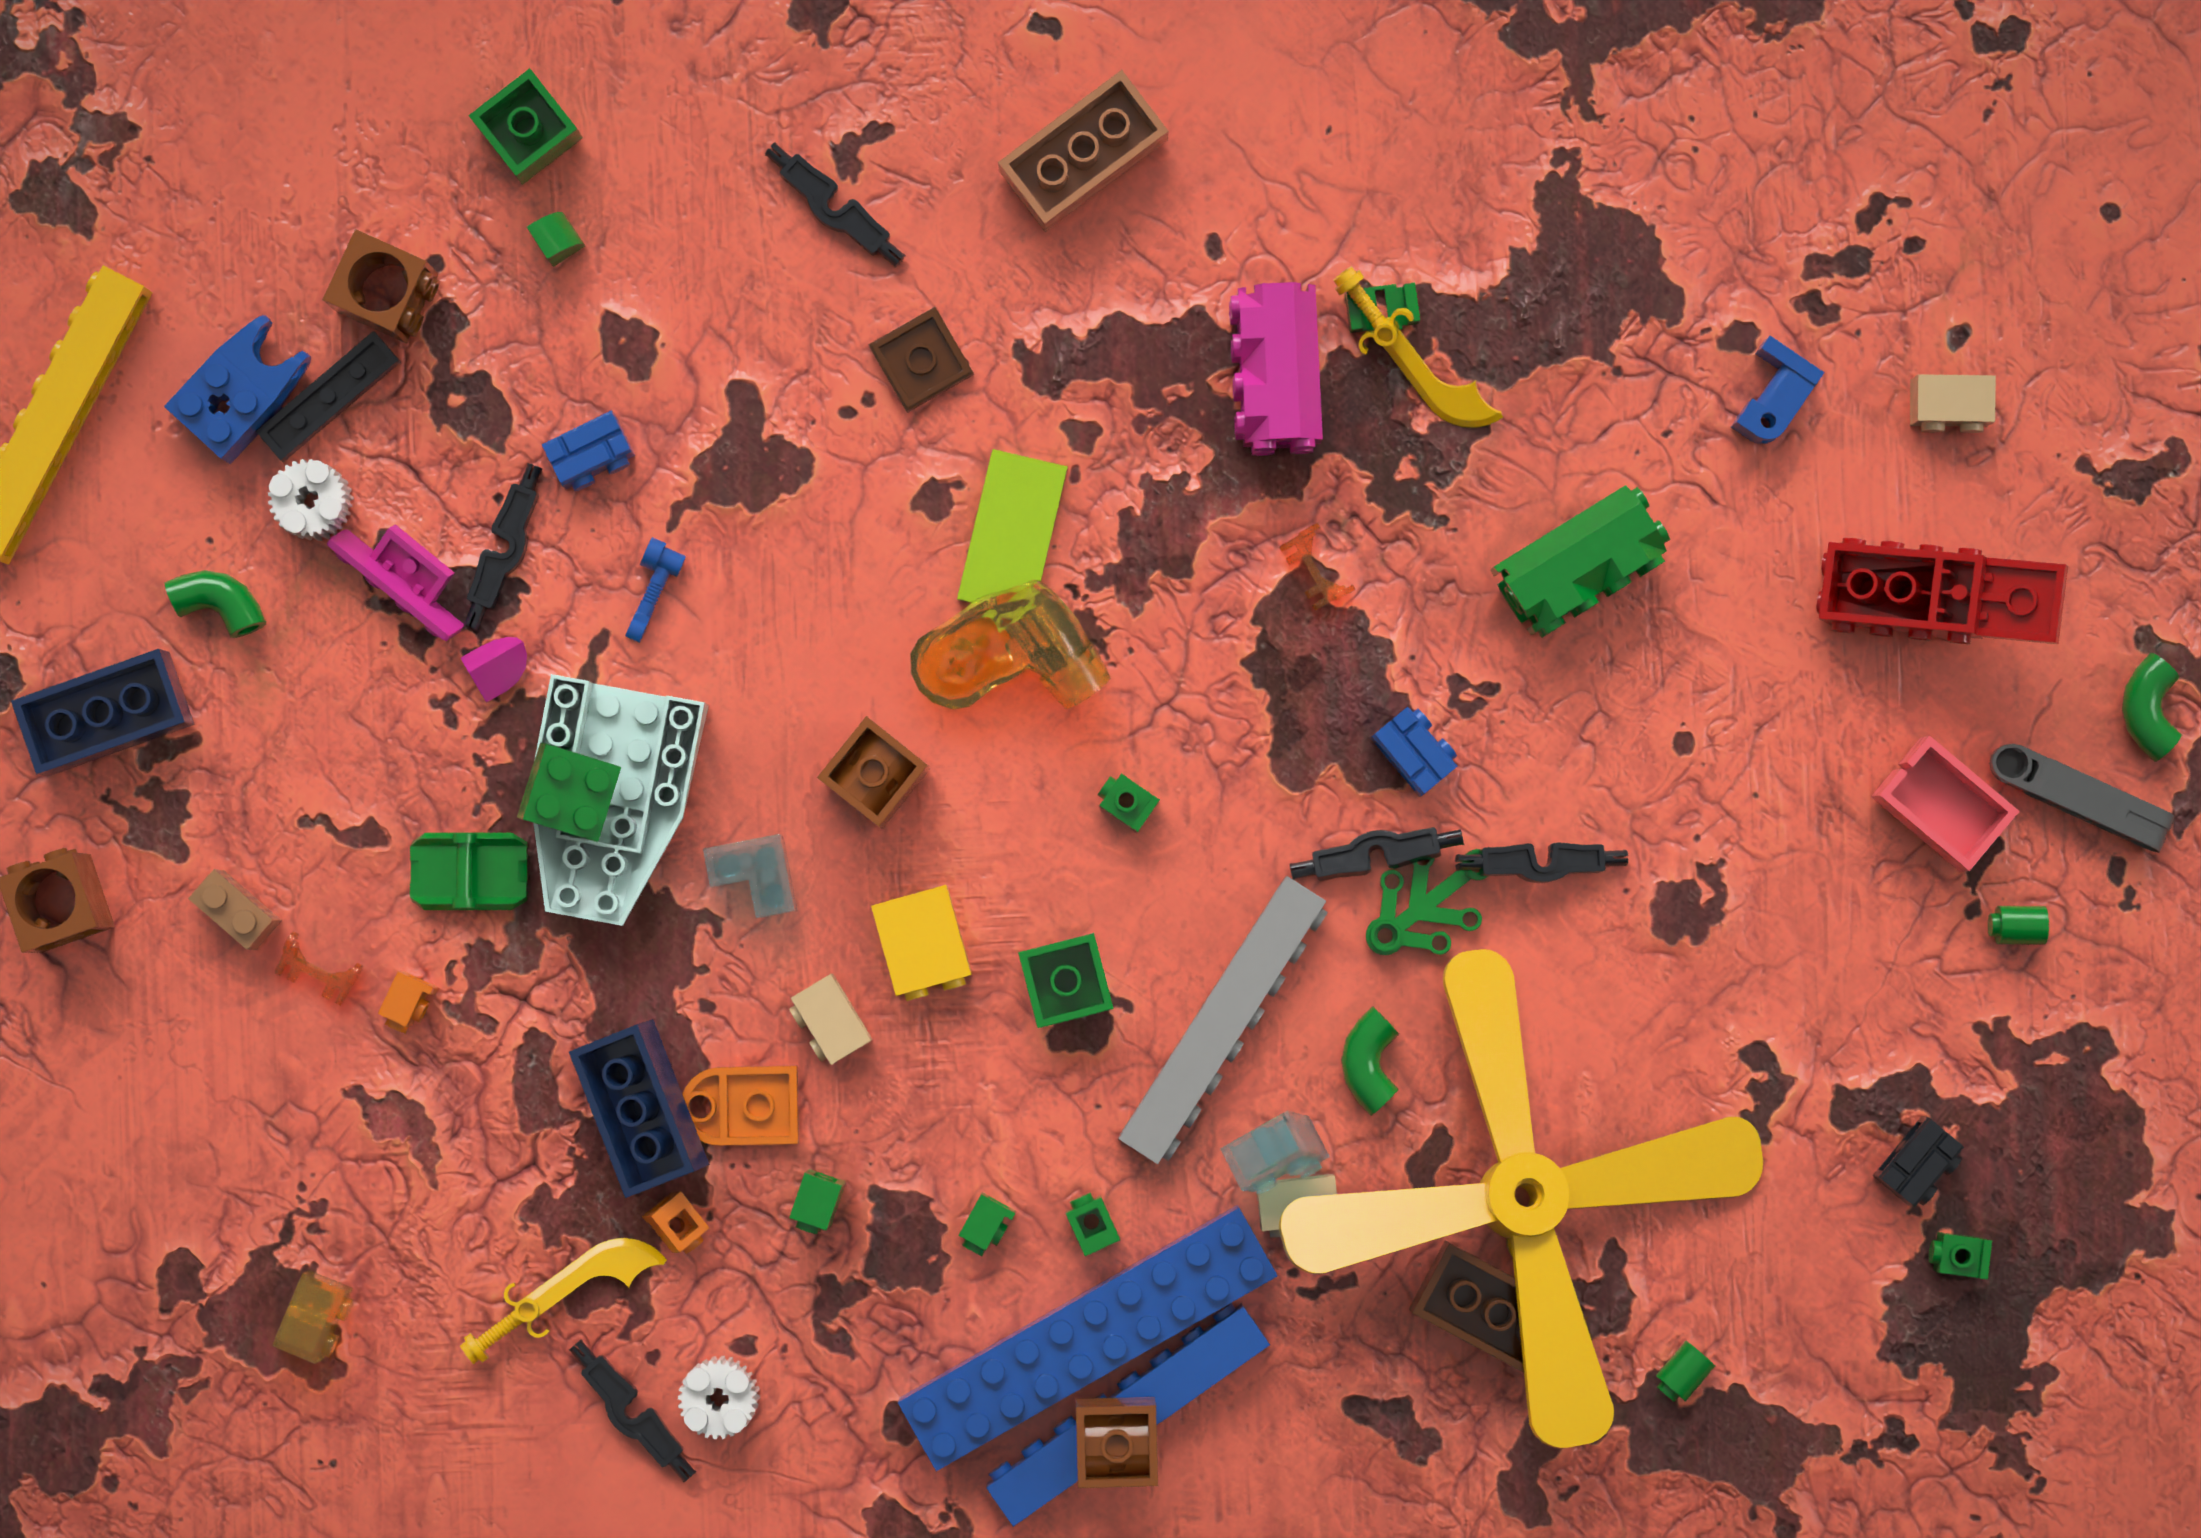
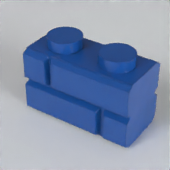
(589, 451)
(1415, 751)

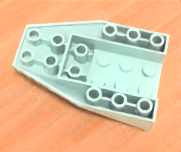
(657, 750)

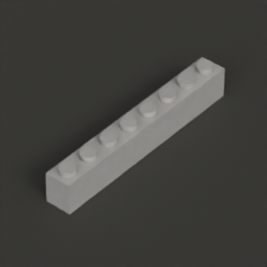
(1222, 1020)

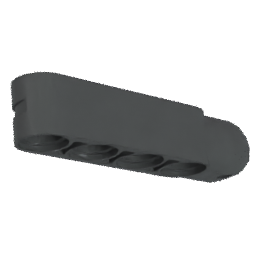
(2082, 796)

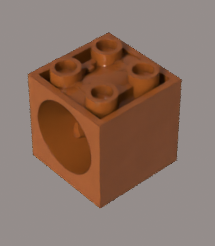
(359, 260)
(874, 772)
(88, 916)
(1116, 1442)

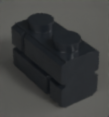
(1919, 1162)

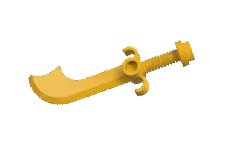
(1451, 403)
(615, 1258)

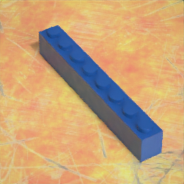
(1172, 1380)

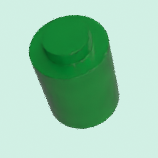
(2019, 925)
(1684, 1372)

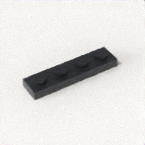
(328, 396)

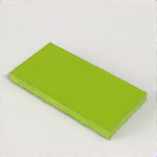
(1012, 524)

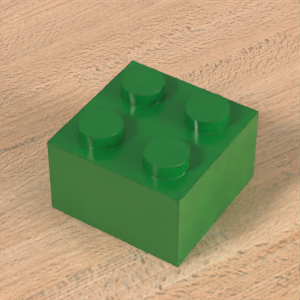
(526, 126)
(569, 792)
(1065, 980)

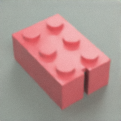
(1945, 804)

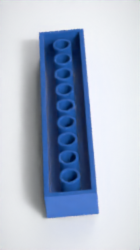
(1086, 1337)

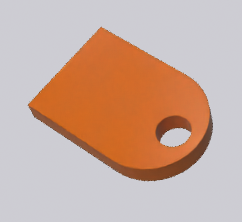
(747, 1105)

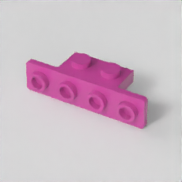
(404, 573)

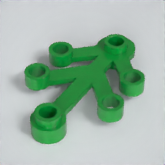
(1422, 908)

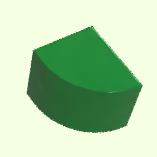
(556, 237)

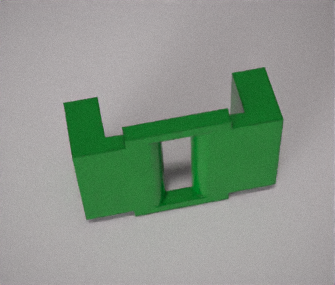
(1395, 298)

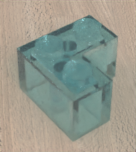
(761, 863)
(1274, 1149)

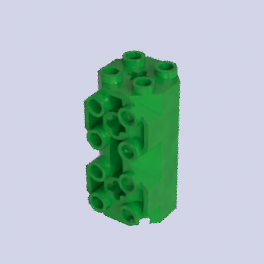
(1581, 560)

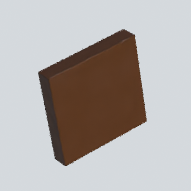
(921, 359)

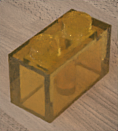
(313, 1317)

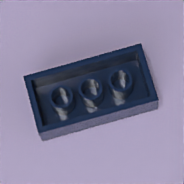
(102, 712)
(639, 1108)

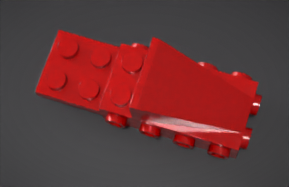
(1939, 593)

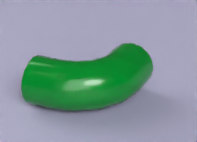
(220, 593)
(2143, 707)
(1362, 1060)

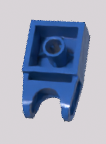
(241, 376)

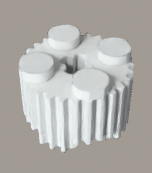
(290, 490)
(701, 1382)

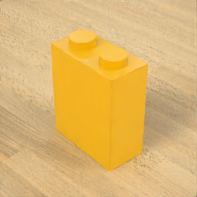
(922, 942)

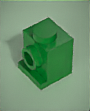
(1136, 814)
(985, 1224)
(1095, 1238)
(1977, 1260)

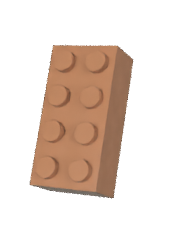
(1083, 150)

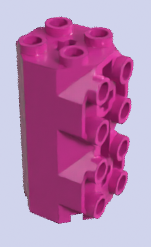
(1277, 368)

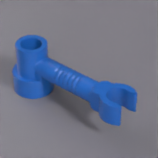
(663, 563)

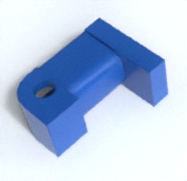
(1781, 396)

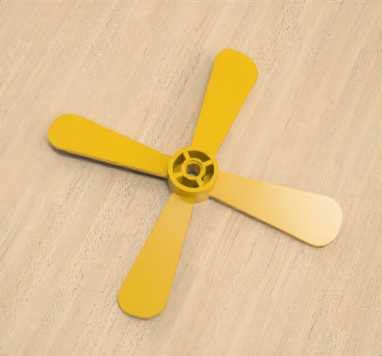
(1561, 1369)

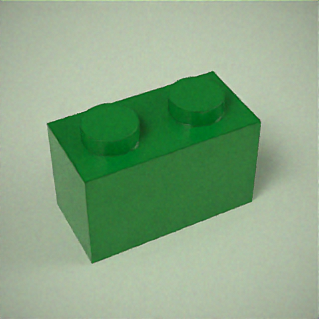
(817, 1201)

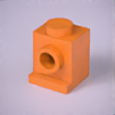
(406, 1001)
(692, 1225)

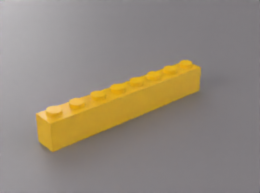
(64, 399)

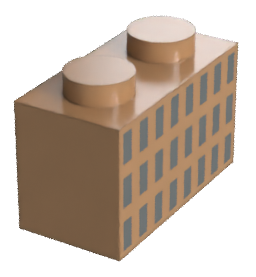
(235, 909)

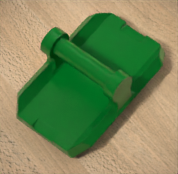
(469, 871)

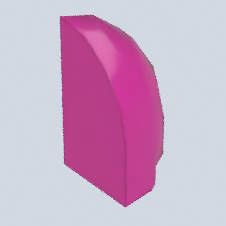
(496, 666)

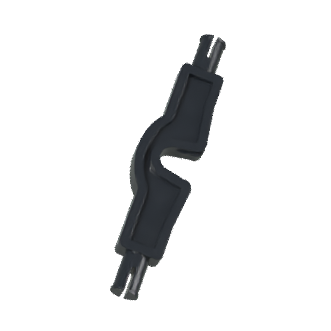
(849, 219)
(495, 566)
(1397, 848)
(1522, 861)
(647, 1426)

